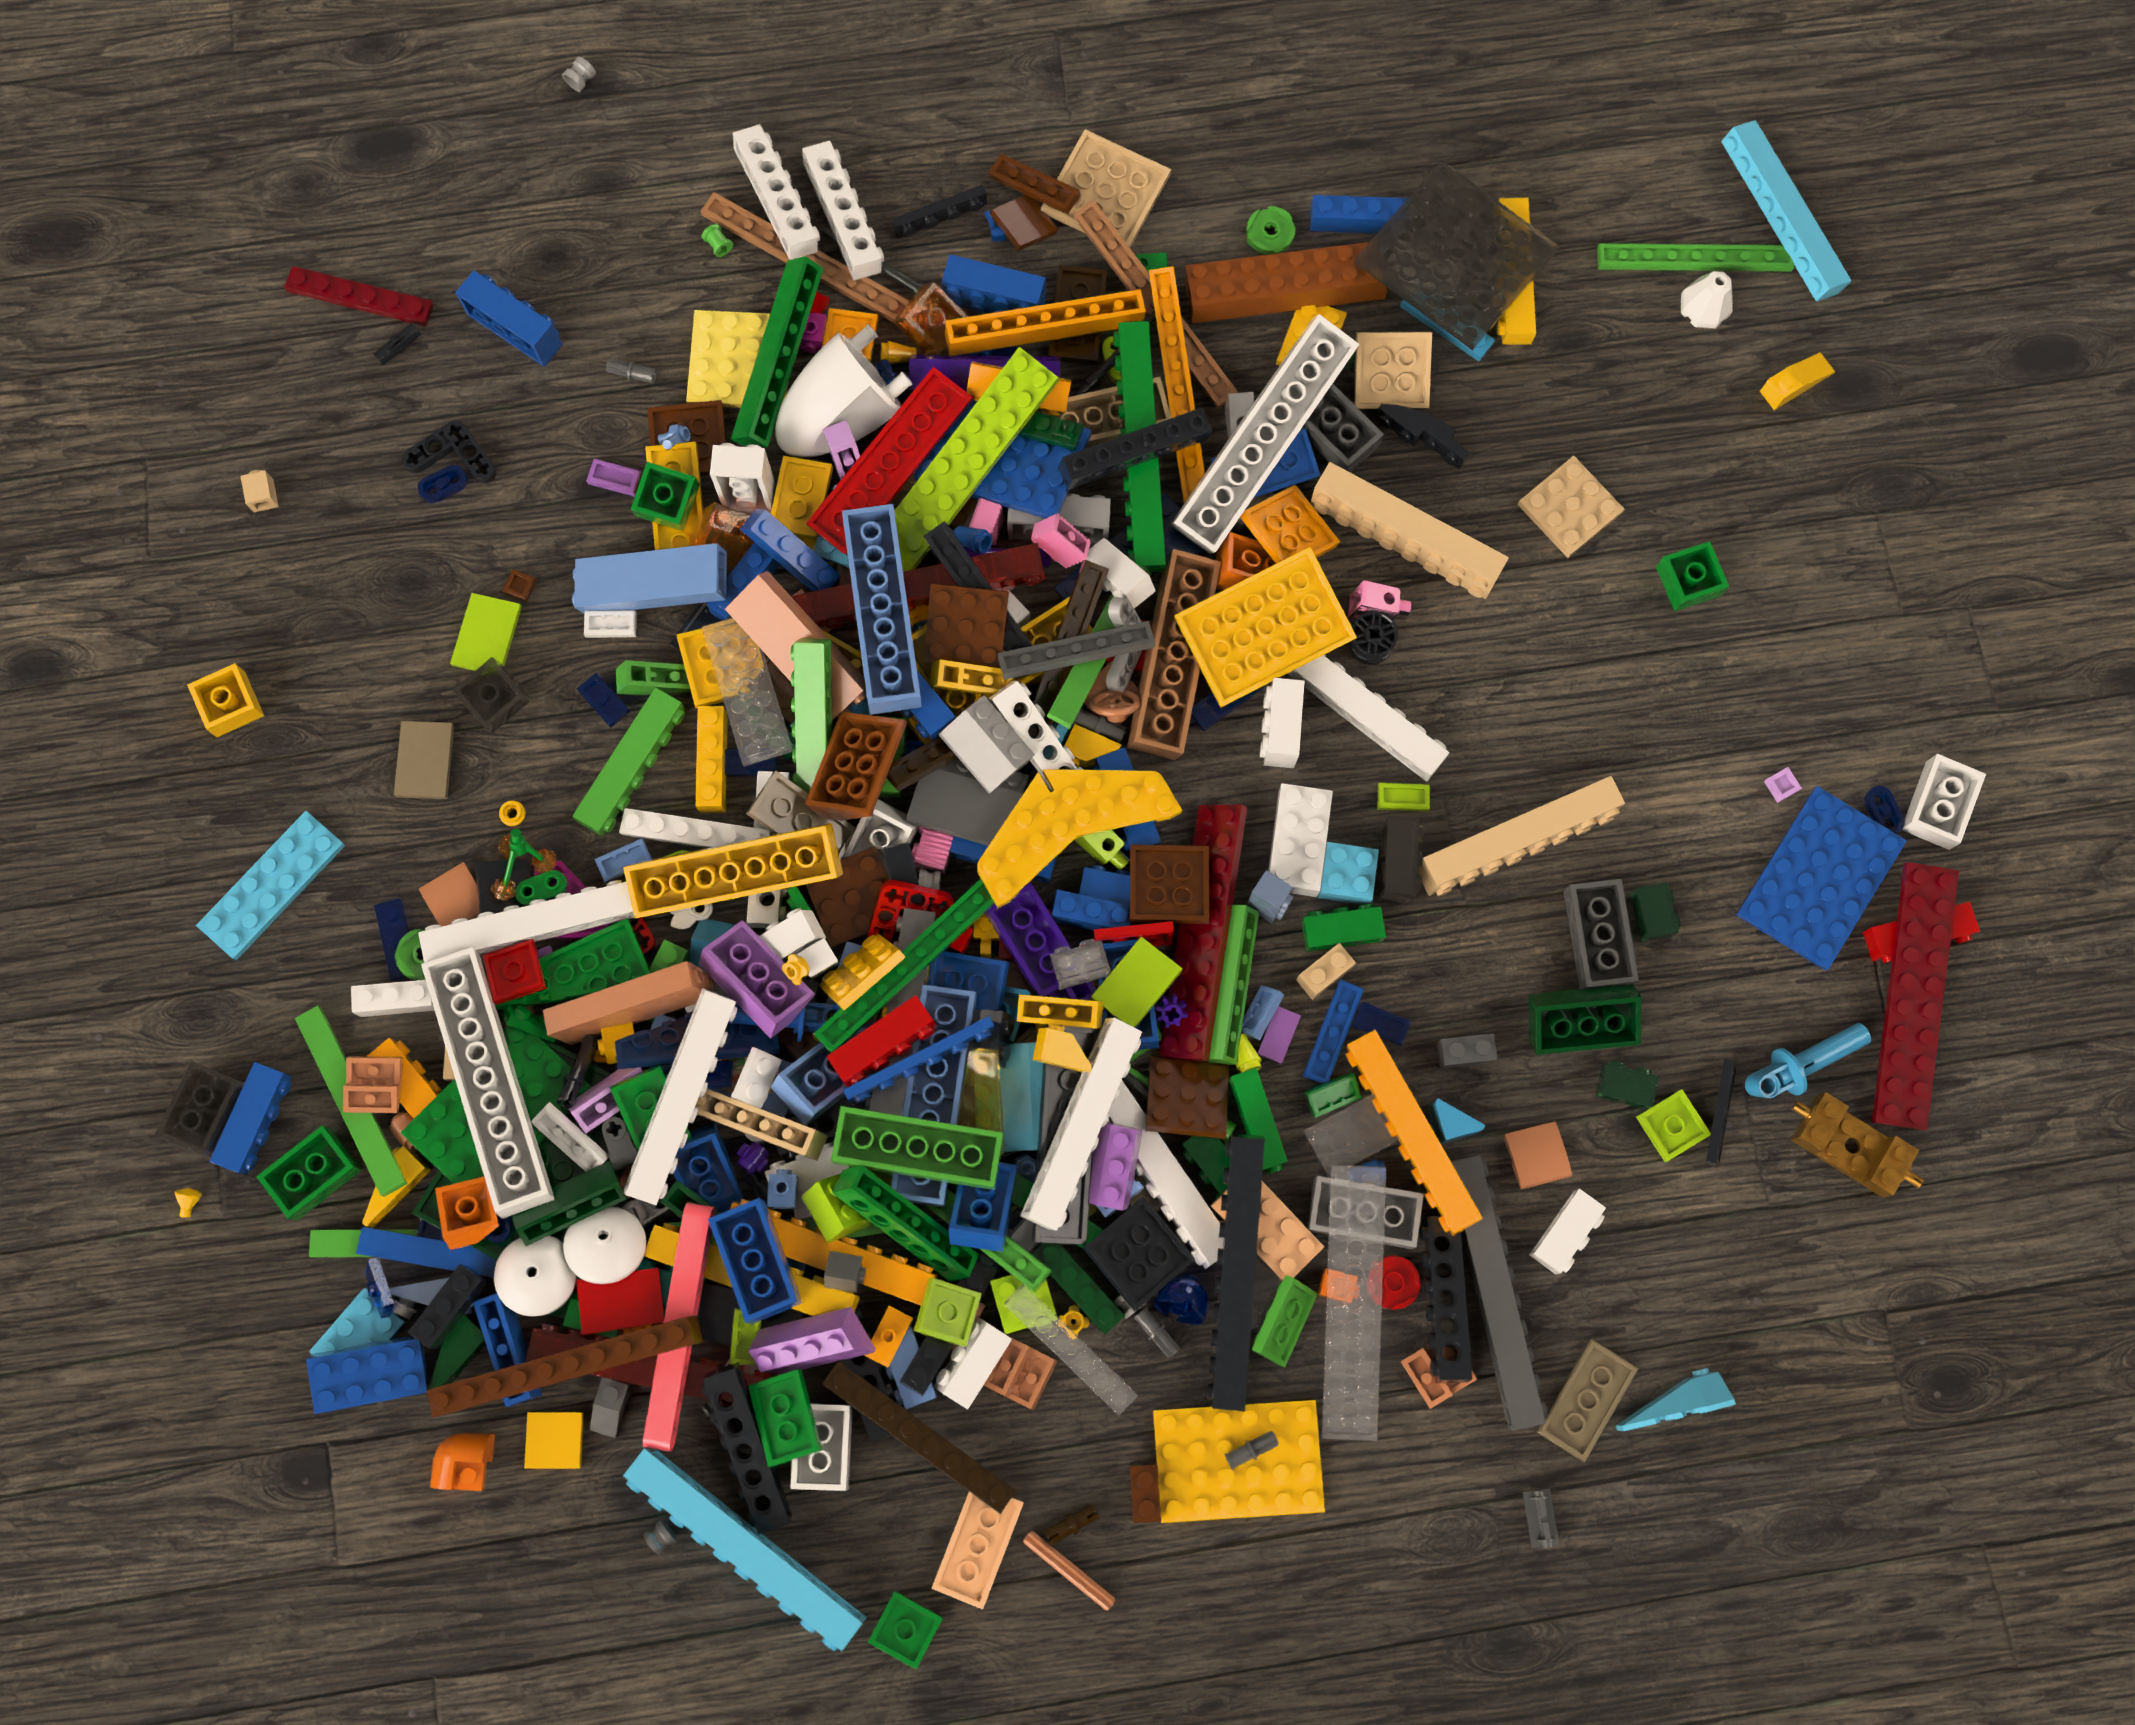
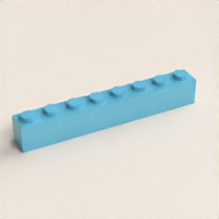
(1786, 210)

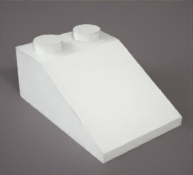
(882, 829)

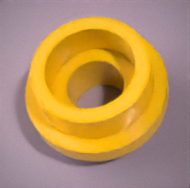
(506, 808)

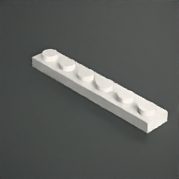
(685, 830)

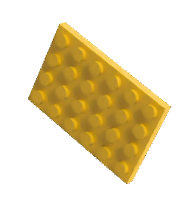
(1265, 627)
(1199, 1481)

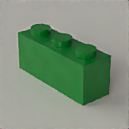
(1343, 927)

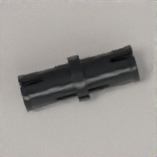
(409, 332)

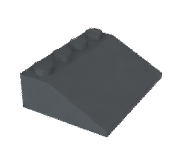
(960, 806)

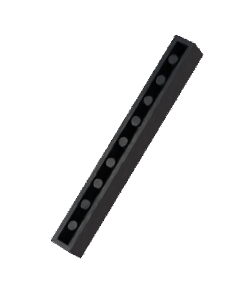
(1237, 1272)

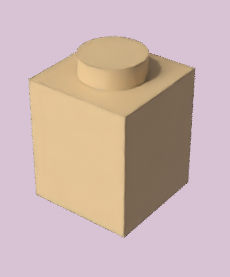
(259, 490)

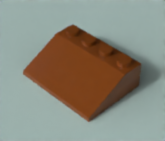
(855, 766)

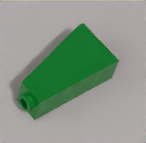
(1257, 1116)

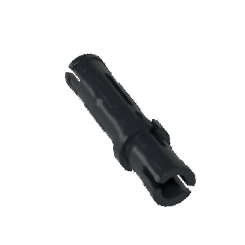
(574, 1079)

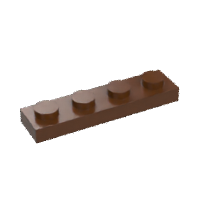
(1034, 184)

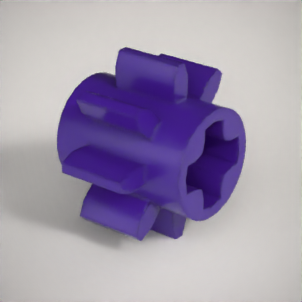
(1174, 1016)
(752, 1158)

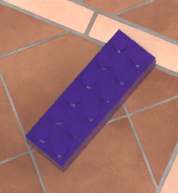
(958, 367)

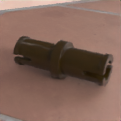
(1071, 1524)

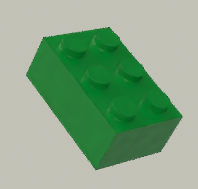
(309, 1173)

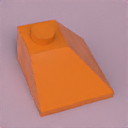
(466, 1212)

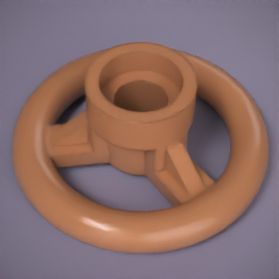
(1115, 708)

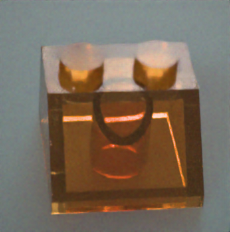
(723, 526)

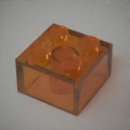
(925, 318)

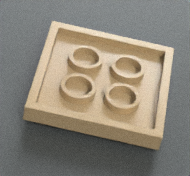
(1393, 369)
(1570, 506)

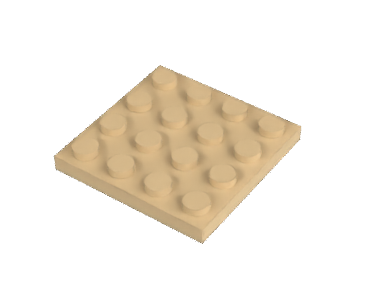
(1116, 179)

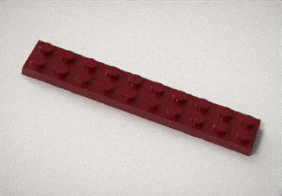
(1203, 946)
(1915, 996)

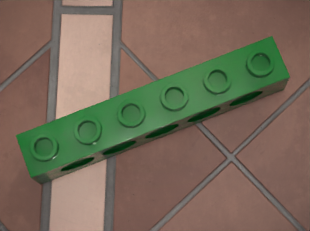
(904, 1222)

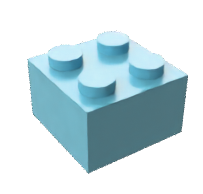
(1348, 873)

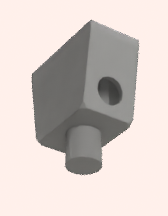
(1236, 408)

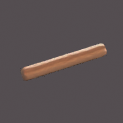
(1069, 1570)

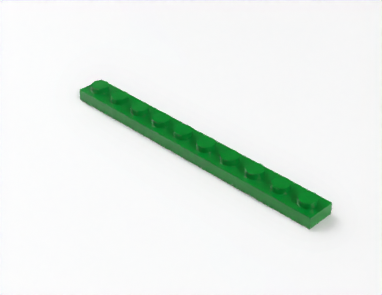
(917, 957)

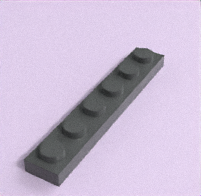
(1076, 650)

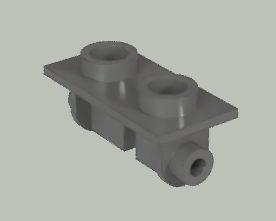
(1541, 1518)

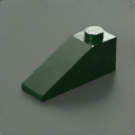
(457, 1351)

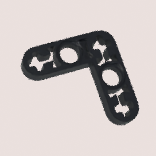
(449, 444)

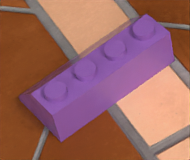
(754, 978)
(810, 1342)

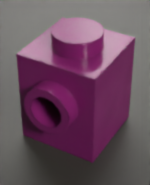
(814, 333)

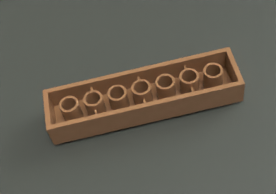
(1170, 668)

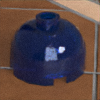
(1184, 1298)

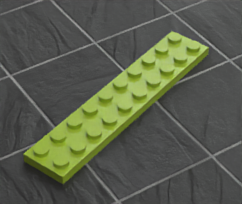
(971, 453)

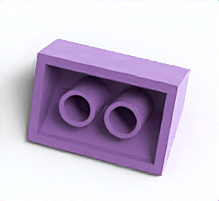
(1114, 1166)

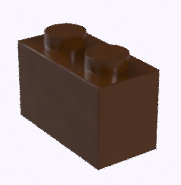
(1145, 1493)

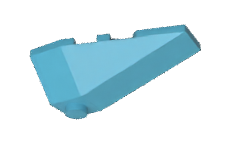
(1694, 1394)

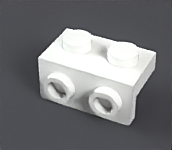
(756, 1078)

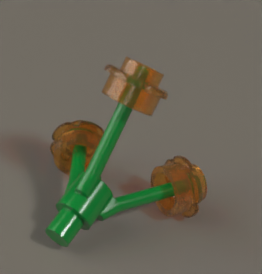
(516, 846)

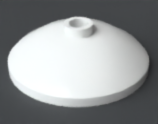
(606, 1259)
(535, 1294)

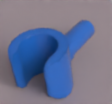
(996, 232)

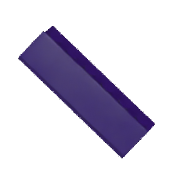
(1030, 939)

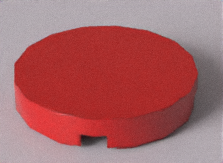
(1399, 1282)

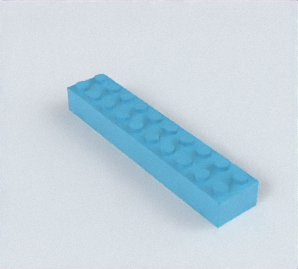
(746, 1549)

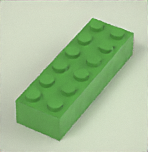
(917, 1148)

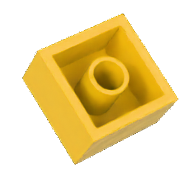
(225, 700)

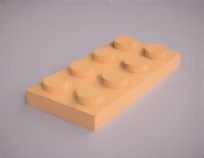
(1282, 1238)
(976, 1550)

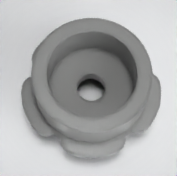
(404, 1308)

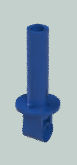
(808, 1020)

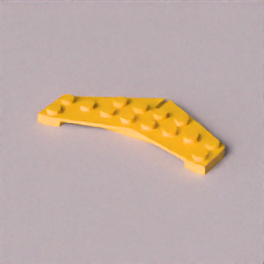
(1078, 806)

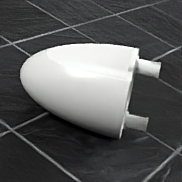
(836, 388)

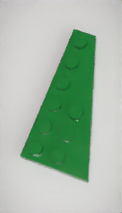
(588, 966)

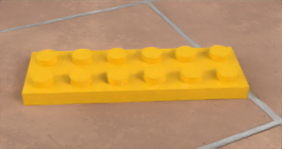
(684, 459)

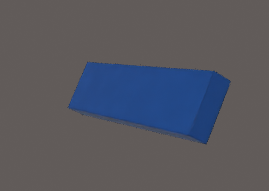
(1333, 1032)

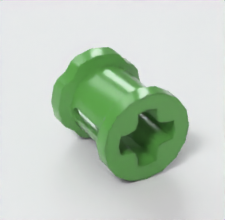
(717, 240)

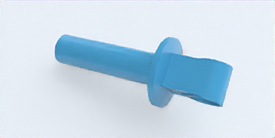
(1790, 1070)

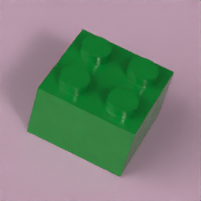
(665, 496)
(1692, 576)

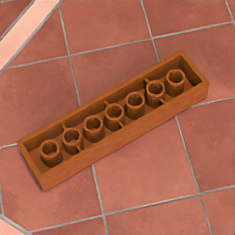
(1279, 283)

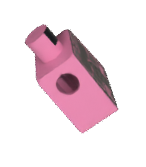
(1377, 598)

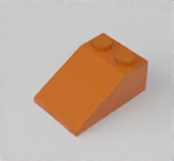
(1240, 559)

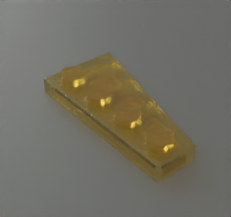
(982, 1093)

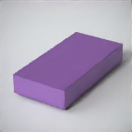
(614, 477)
(1279, 1035)

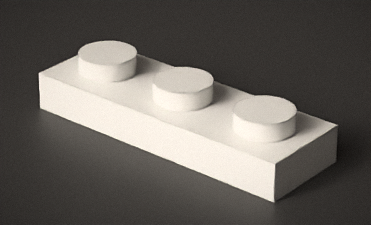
(569, 1138)

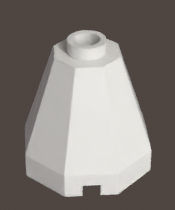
(1708, 300)

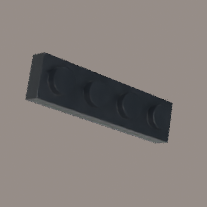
(945, 209)

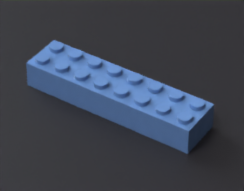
(881, 609)
(937, 1089)

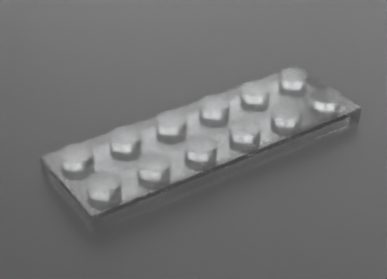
(747, 692)

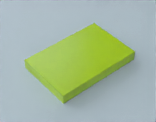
(485, 632)
(1137, 983)

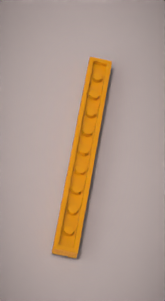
(1176, 369)

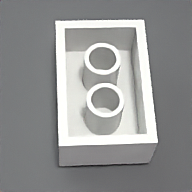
(1282, 722)
(1943, 801)
(830, 1466)

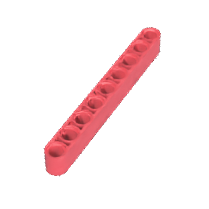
(682, 1302)

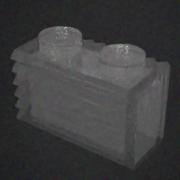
(1079, 964)

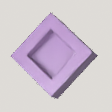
(1782, 784)

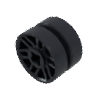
(1379, 648)

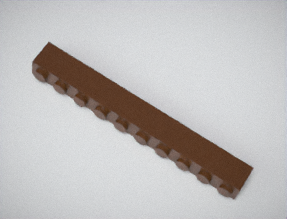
(564, 1366)

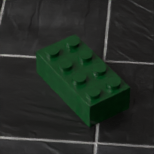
(1584, 1019)

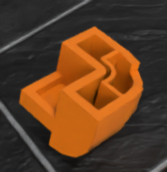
(462, 1461)

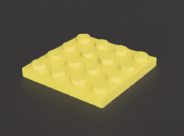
(724, 355)

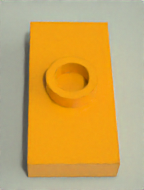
(889, 1335)

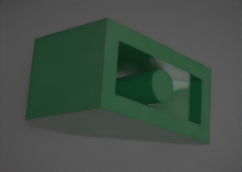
(680, 1195)

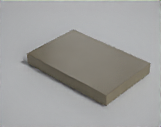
(424, 760)

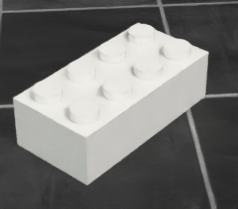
(742, 477)
(1300, 837)

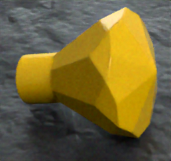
(187, 1199)

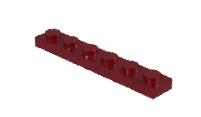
(359, 296)

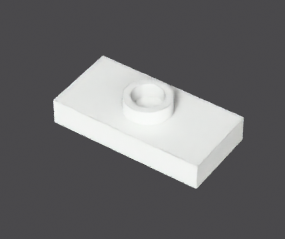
(610, 623)

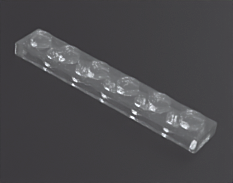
(1070, 1349)

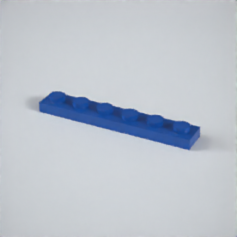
(909, 1066)

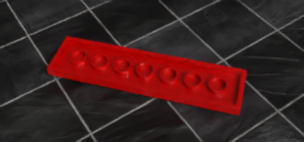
(893, 454)

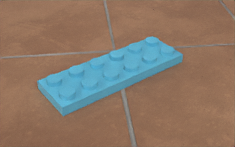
(270, 885)

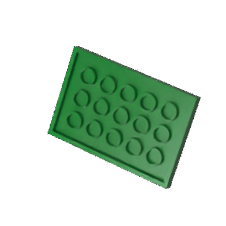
(442, 1126)

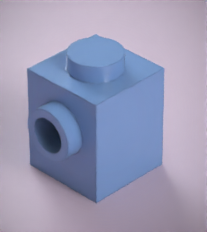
(783, 1190)

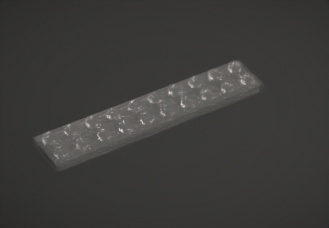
(1353, 1302)

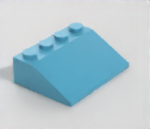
(1021, 1098)

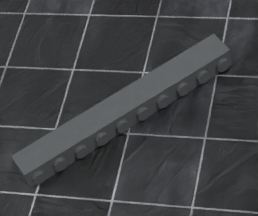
(1499, 1303)

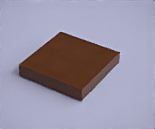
(1024, 222)

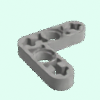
(1122, 614)

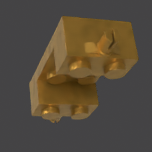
(1878, 1161)

